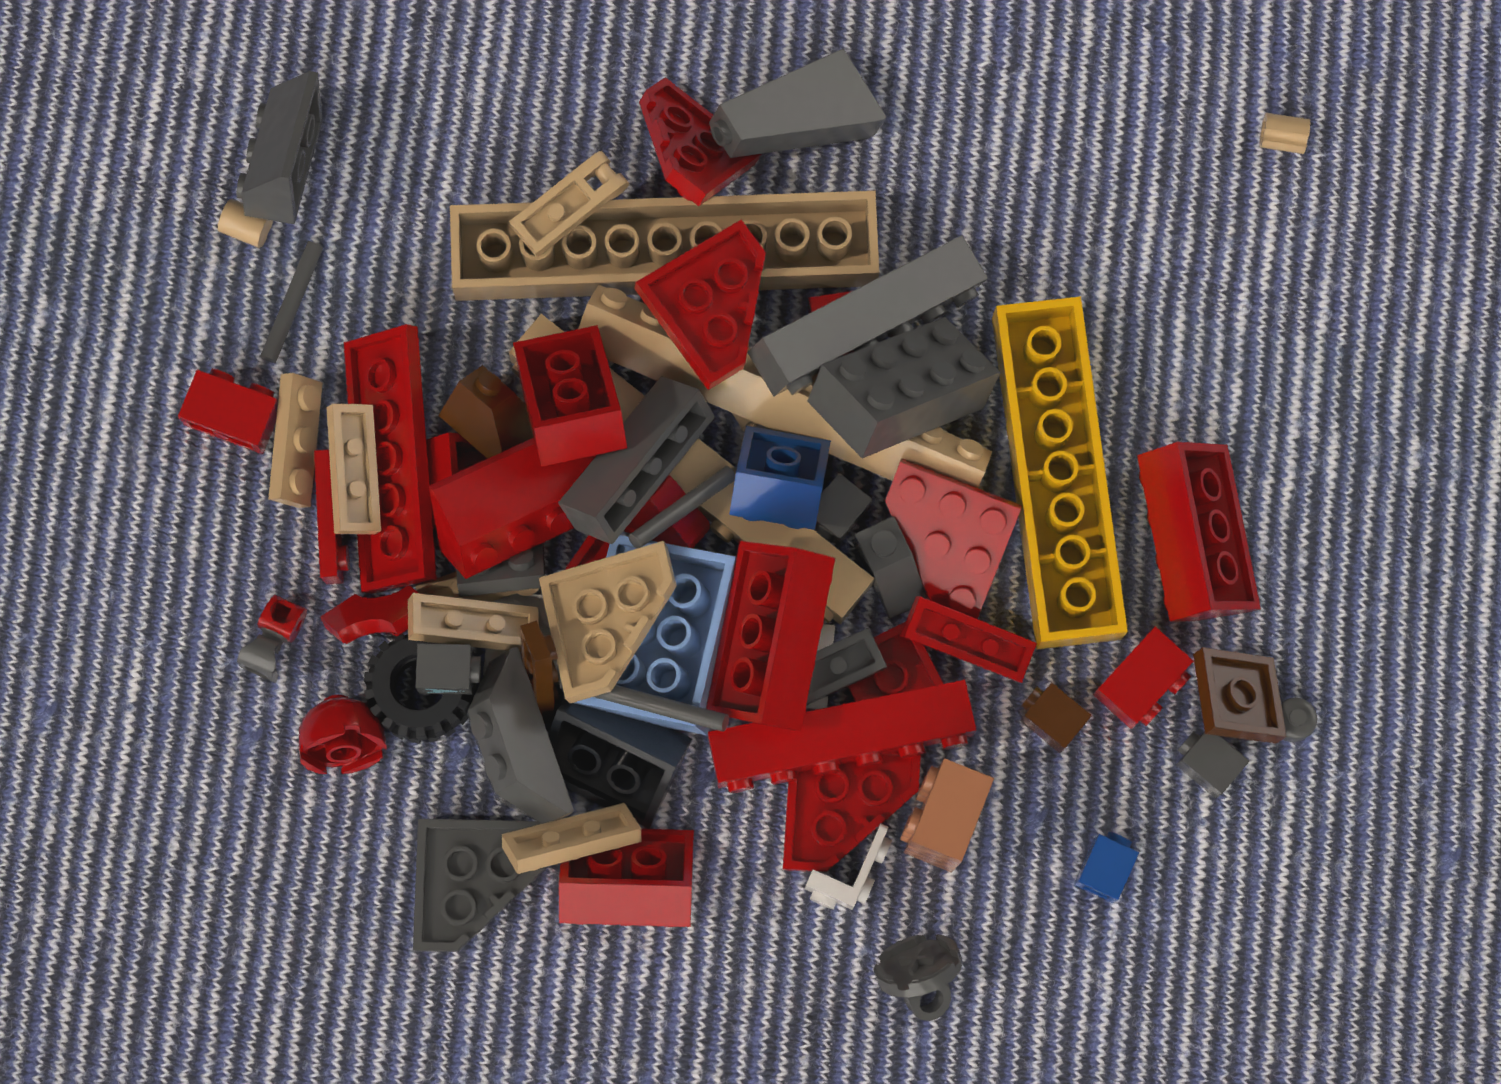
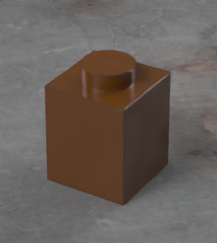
(1054, 716)

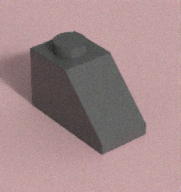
(891, 564)

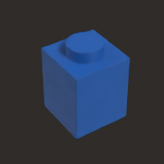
(1107, 866)

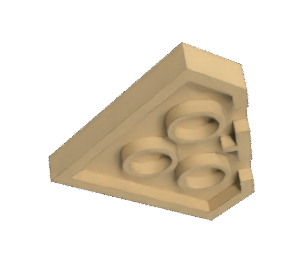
(603, 615)

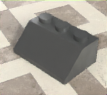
(282, 150)

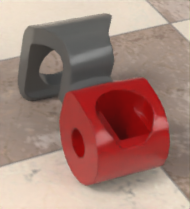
(280, 623)

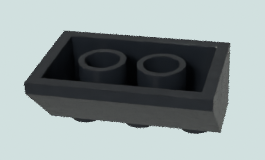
(616, 758)

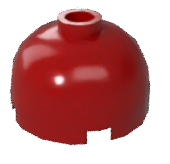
(340, 734)

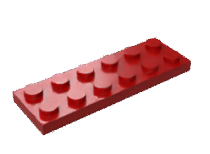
(387, 374)

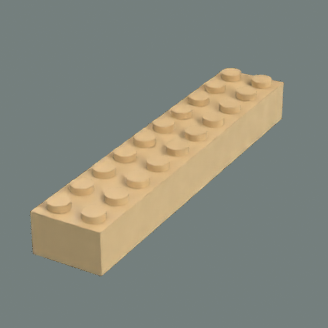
(806, 240)

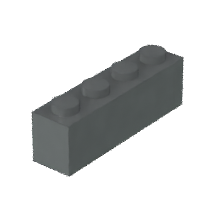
(624, 480)

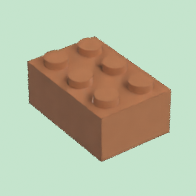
(948, 815)

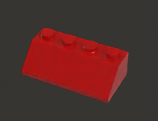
(501, 507)
(1198, 531)
(770, 634)

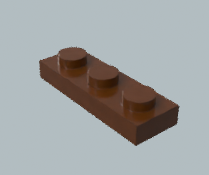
(538, 660)

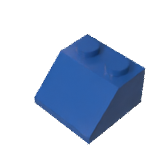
(779, 478)

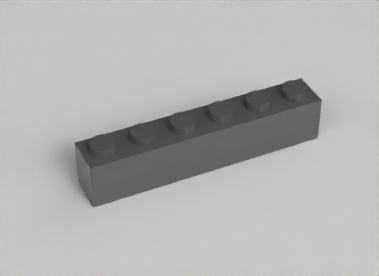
(868, 315)

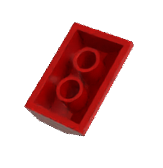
(631, 884)

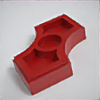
(366, 616)

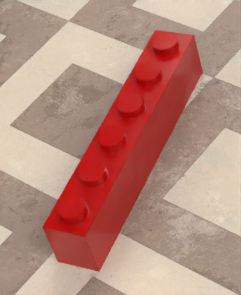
(844, 734)

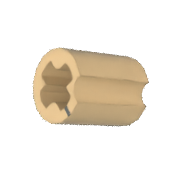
(1284, 133)
(241, 227)

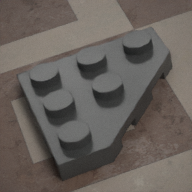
(462, 880)

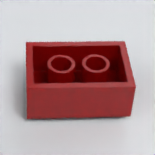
(570, 395)

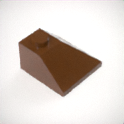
(487, 413)

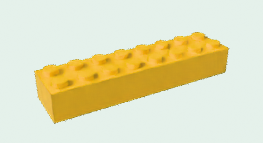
(1059, 473)

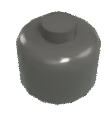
(1299, 719)

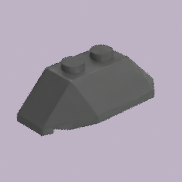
(516, 742)

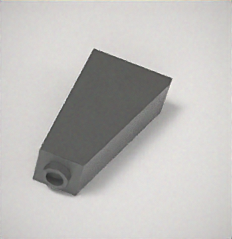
(800, 110)

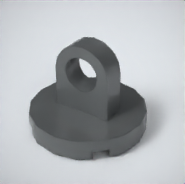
(917, 968)

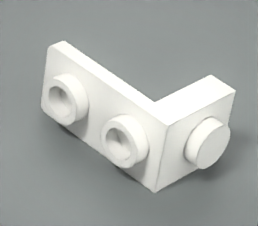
(830, 891)

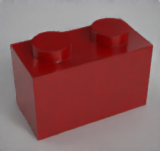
(230, 410)
(1144, 678)

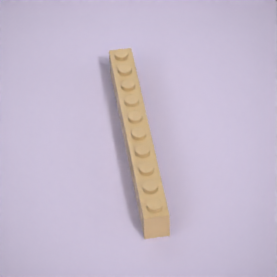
(641, 344)
(699, 464)

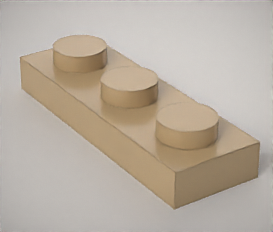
(295, 440)
(353, 469)
(467, 621)
(571, 838)

